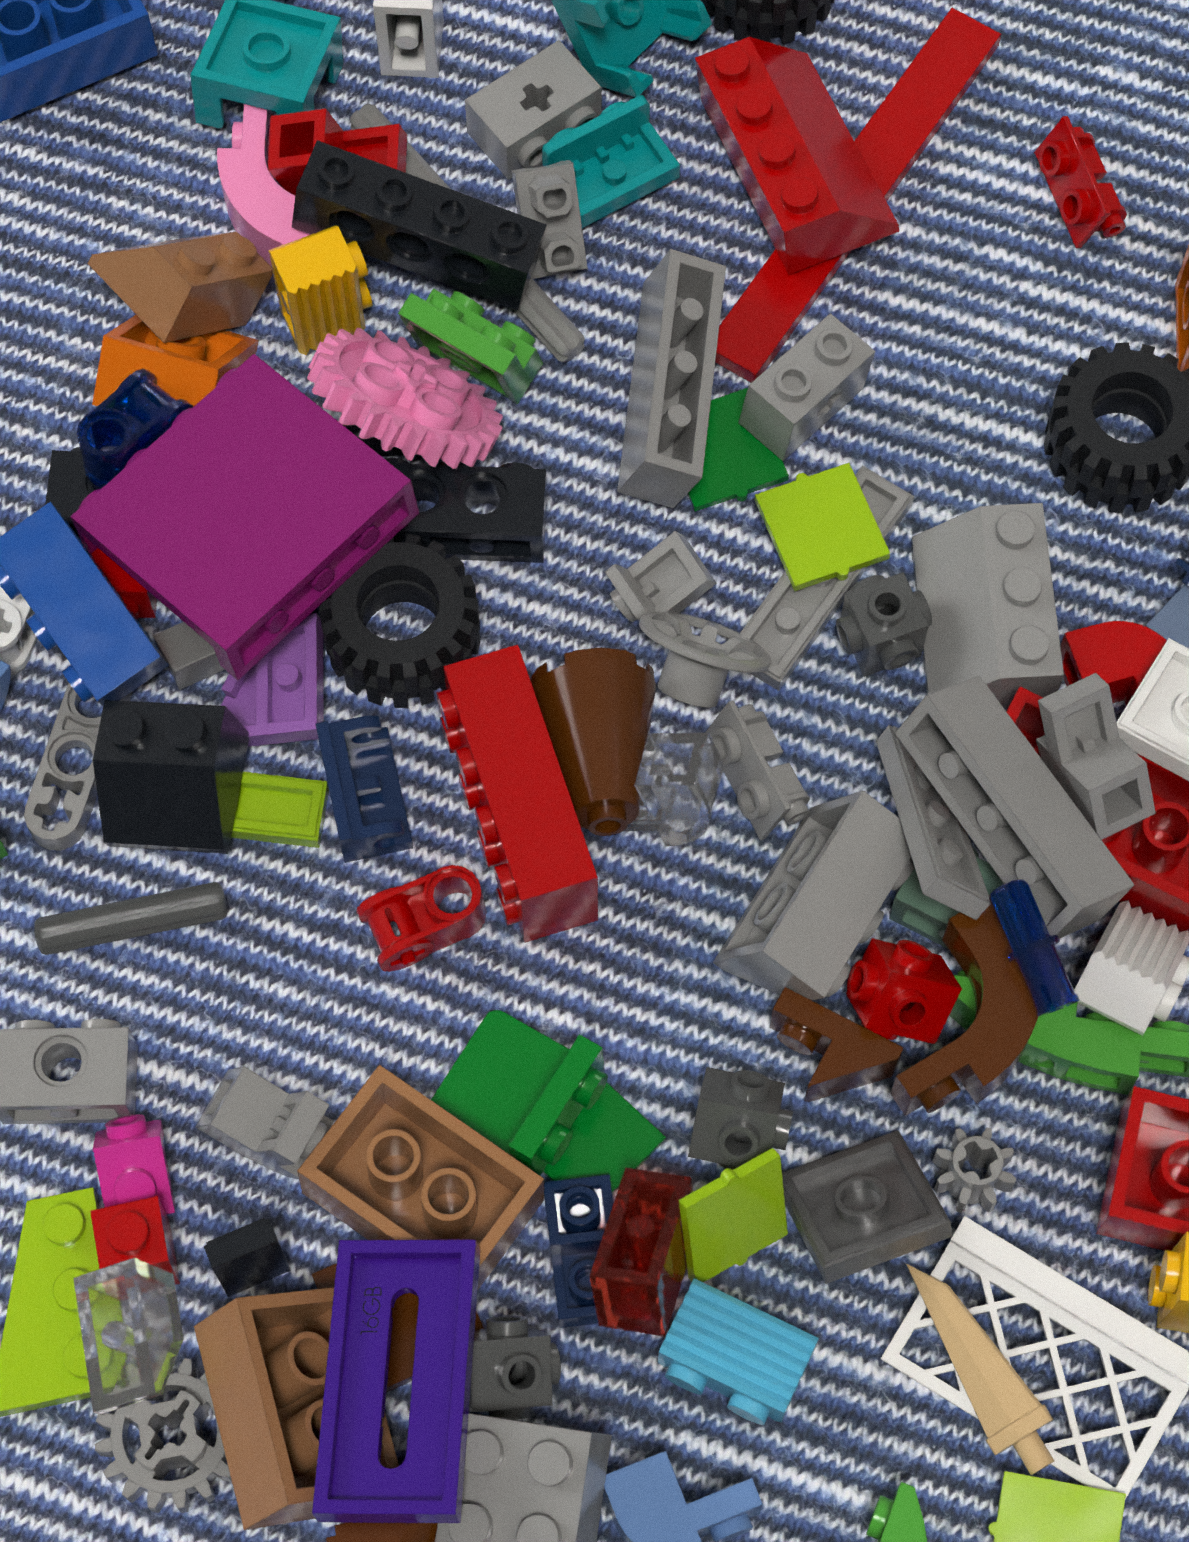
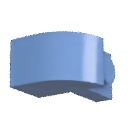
(652, 1508)

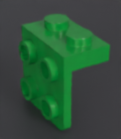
(522, 1088)

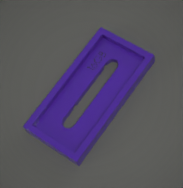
(349, 1471)

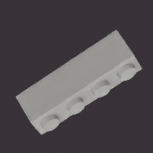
(672, 379)
(1013, 805)

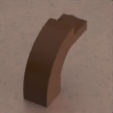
(1001, 1025)

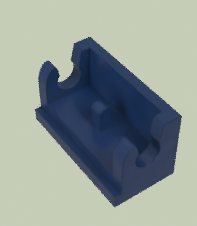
(364, 788)

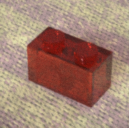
(641, 1253)

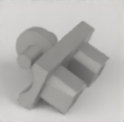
(552, 198)

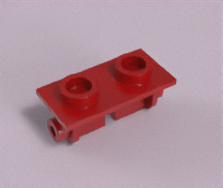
(1071, 171)

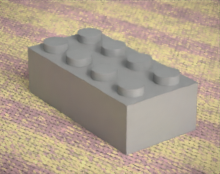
(529, 1483)

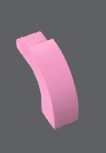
(252, 197)

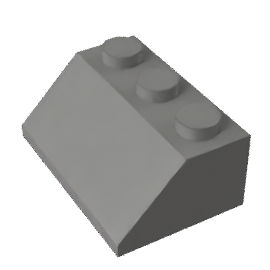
(990, 601)
(820, 899)

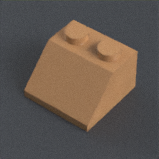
(187, 283)

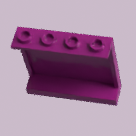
(247, 512)

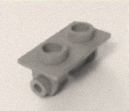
(761, 791)

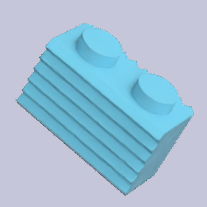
(735, 1353)

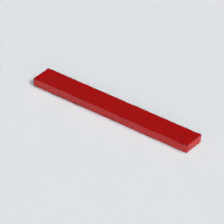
(890, 146)

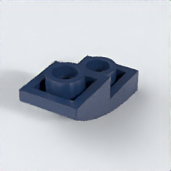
(576, 1223)

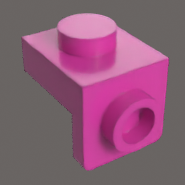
(133, 1162)

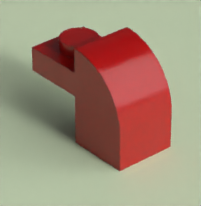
(295, 135)
(1115, 651)

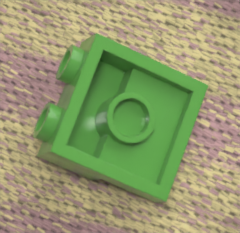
(457, 331)

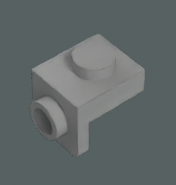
(661, 580)

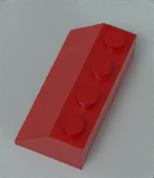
(792, 152)

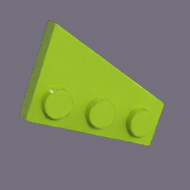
(42, 1330)

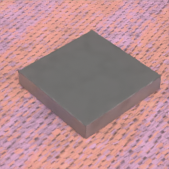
(864, 1206)

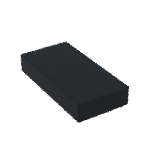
(246, 1257)

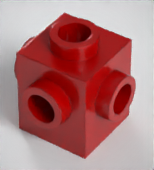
(902, 990)

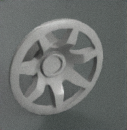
(699, 664)

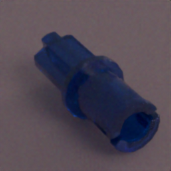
(1033, 947)

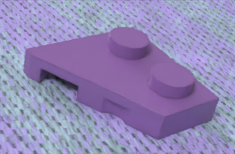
(283, 691)

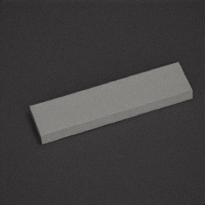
(792, 620)
(933, 833)

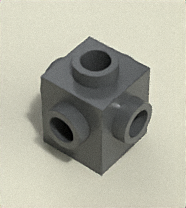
(883, 623)
(738, 1118)
(512, 1368)

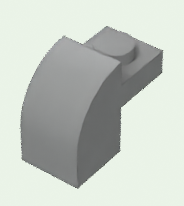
(1091, 759)
(265, 1121)

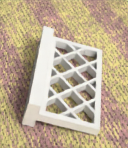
(1078, 1312)

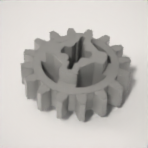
(156, 1461)

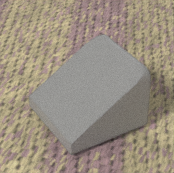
(187, 654)

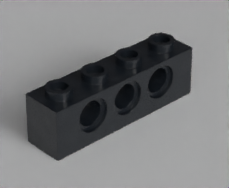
(419, 224)

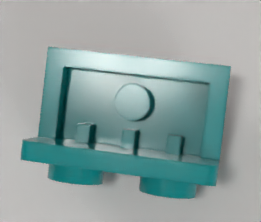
(614, 158)

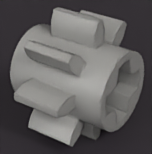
(980, 1153)

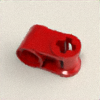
(418, 916)

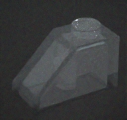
(128, 1332)

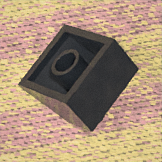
(168, 775)

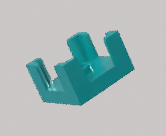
(615, 32)
(265, 58)

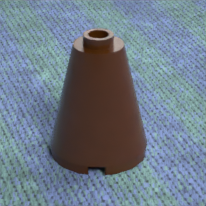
(598, 725)

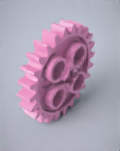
(404, 398)

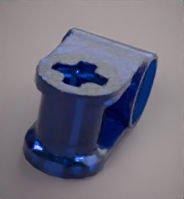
(126, 419)

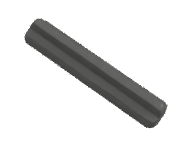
(130, 918)

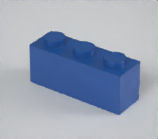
(76, 608)

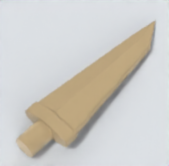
(997, 1393)

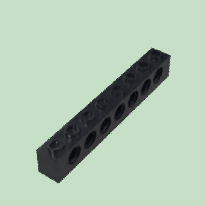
(507, 534)

